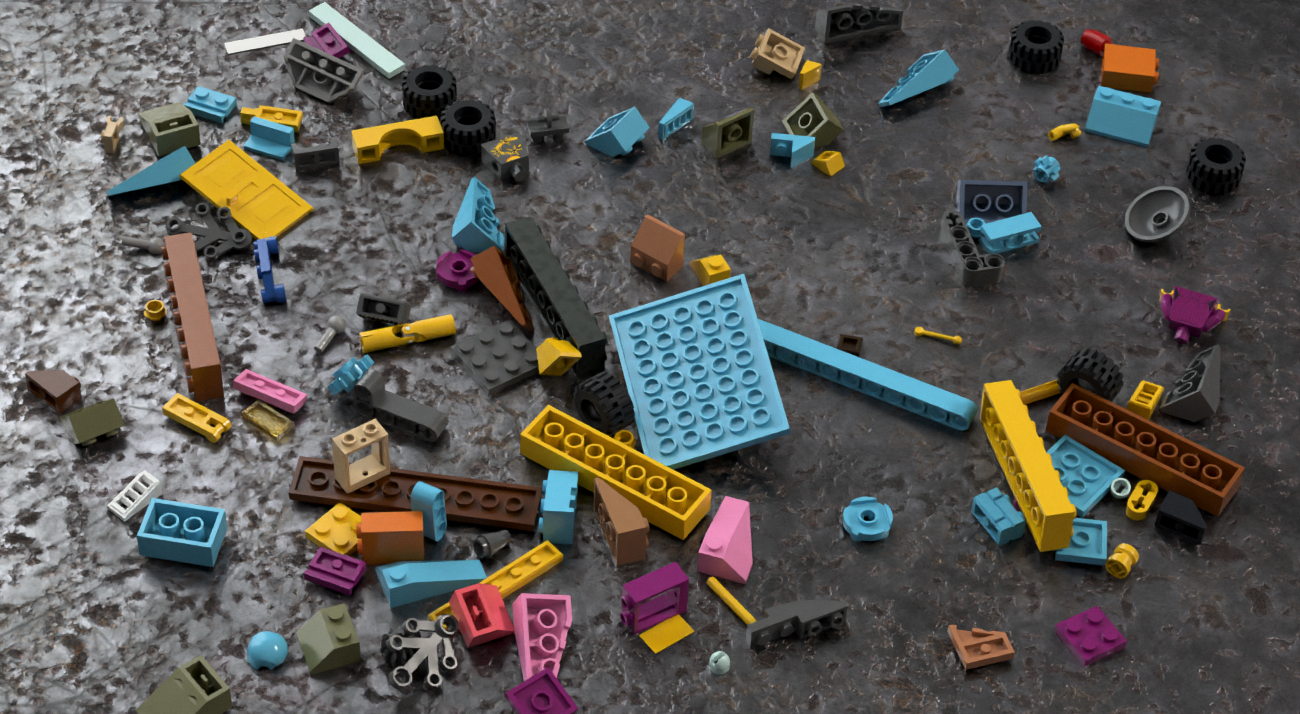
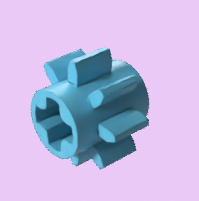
(1046, 169)

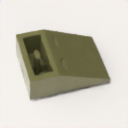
(170, 127)
(190, 690)

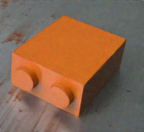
(1129, 68)
(390, 537)

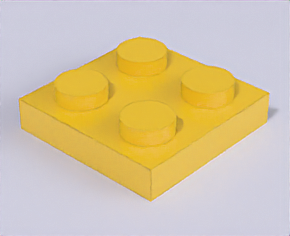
(336, 530)

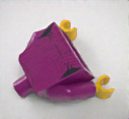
(1190, 313)

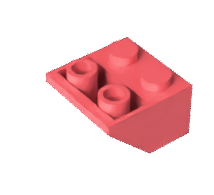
(481, 614)

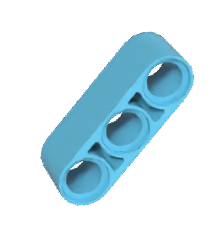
(432, 503)

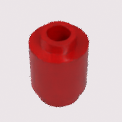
(1095, 41)

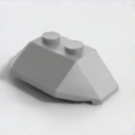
(320, 72)

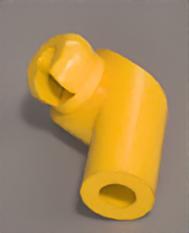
(1058, 132)

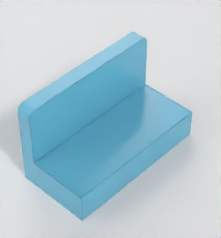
(270, 138)

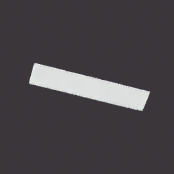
(264, 41)

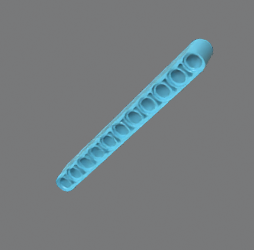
(868, 377)

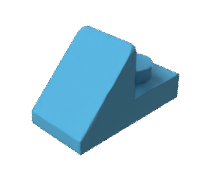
(794, 146)

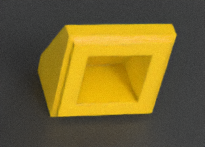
(809, 74)
(829, 162)

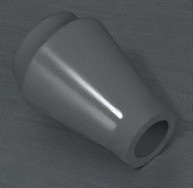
(490, 543)

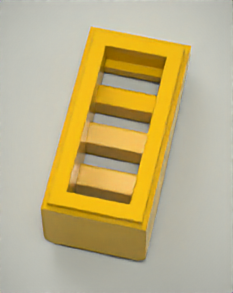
(1145, 403)

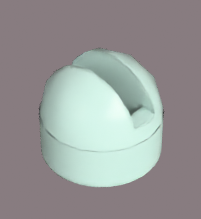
(1116, 484)
(722, 664)

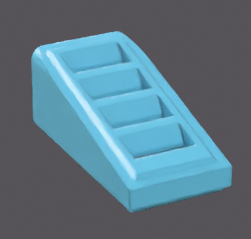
(675, 118)

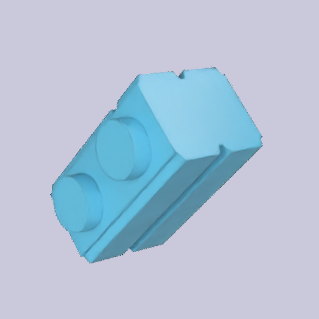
(998, 516)

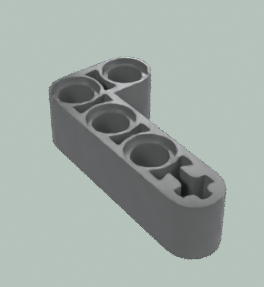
(971, 267)
(396, 411)

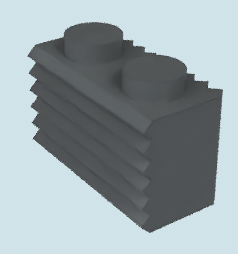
(383, 309)

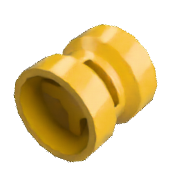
(1122, 560)

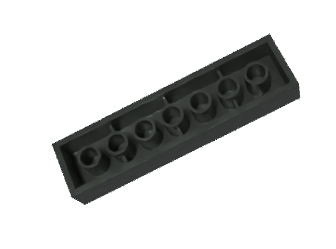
(555, 295)

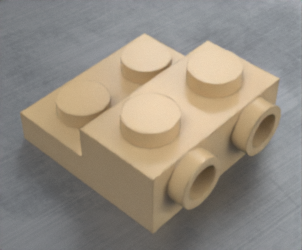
(776, 54)

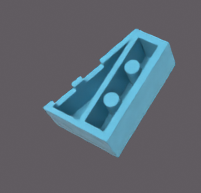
(559, 507)

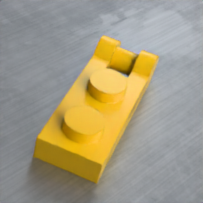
(196, 417)

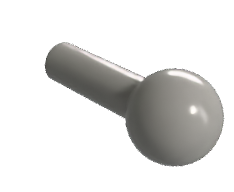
(153, 245)
(335, 326)

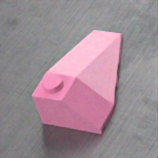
(727, 543)
(541, 631)

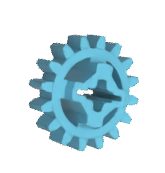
(349, 374)

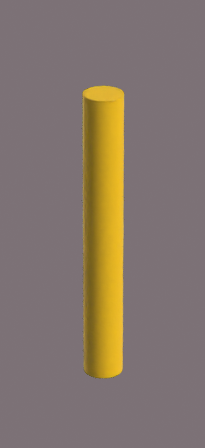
(716, 586)

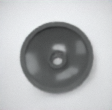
(1157, 214)

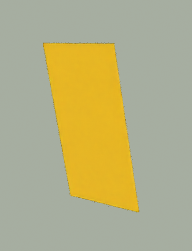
(666, 633)

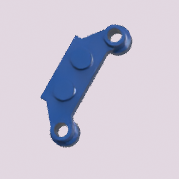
(262, 253)

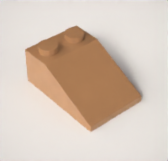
(620, 524)

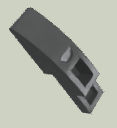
(802, 617)

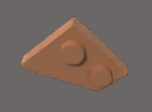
(980, 646)

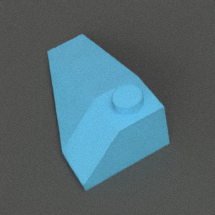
(924, 74)
(162, 172)
(475, 223)
(417, 580)

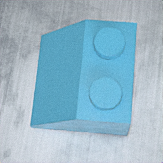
(619, 133)

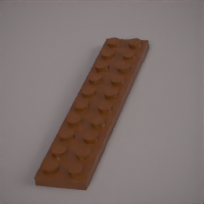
(465, 498)

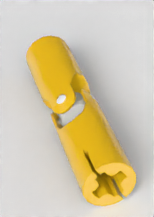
(413, 332)

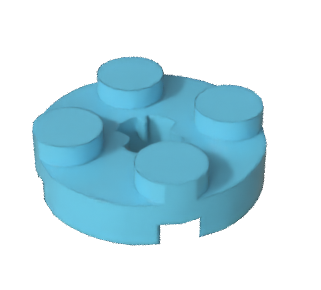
(867, 530)

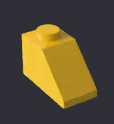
(711, 269)
(556, 356)

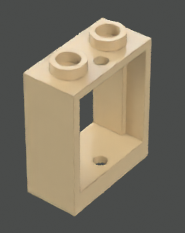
(375, 465)

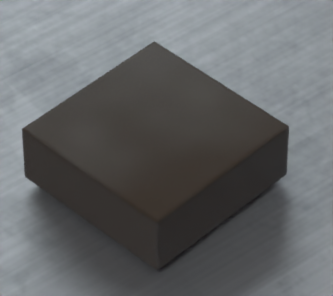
(850, 344)

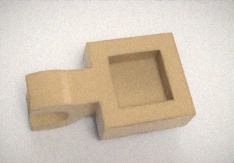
(110, 135)

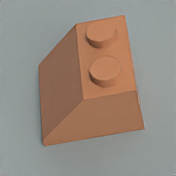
(658, 248)

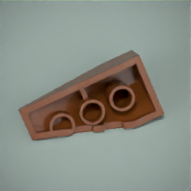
(501, 279)

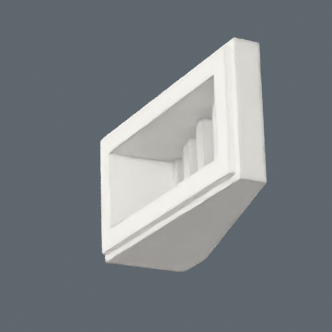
(143, 483)

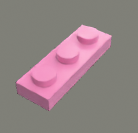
(269, 391)

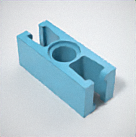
(1010, 233)

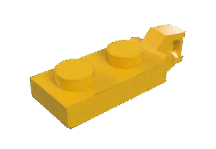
(282, 116)

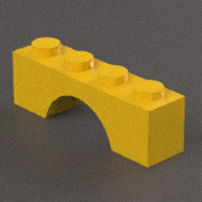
(421, 133)

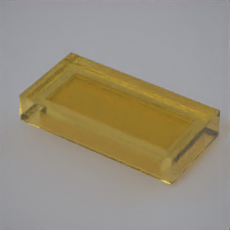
(267, 420)

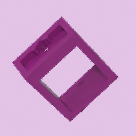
(666, 579)

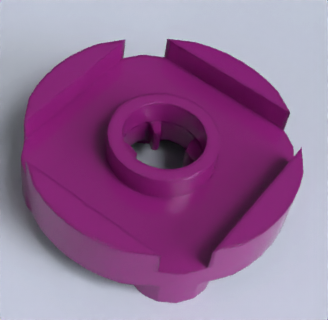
(456, 278)

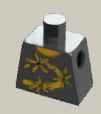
(506, 157)

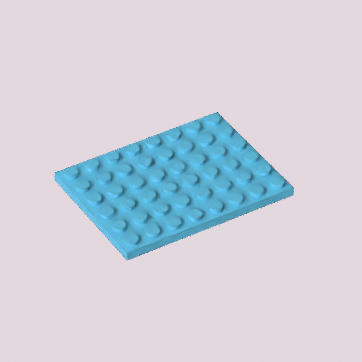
(699, 374)

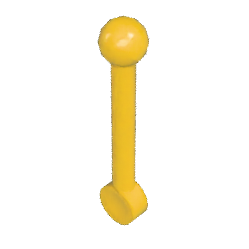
(919, 331)

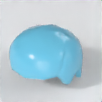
(266, 650)

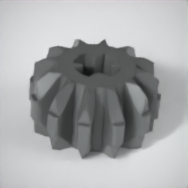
(403, 655)

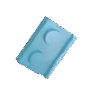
(210, 104)

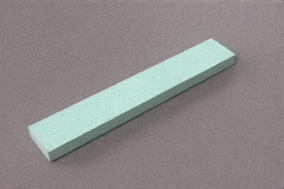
(358, 40)

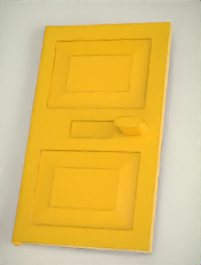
(251, 192)

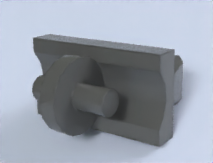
(547, 125)

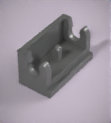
(315, 156)

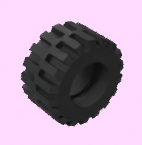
(1036, 46)
(428, 91)
(468, 126)
(1216, 165)
(1092, 372)
(604, 404)

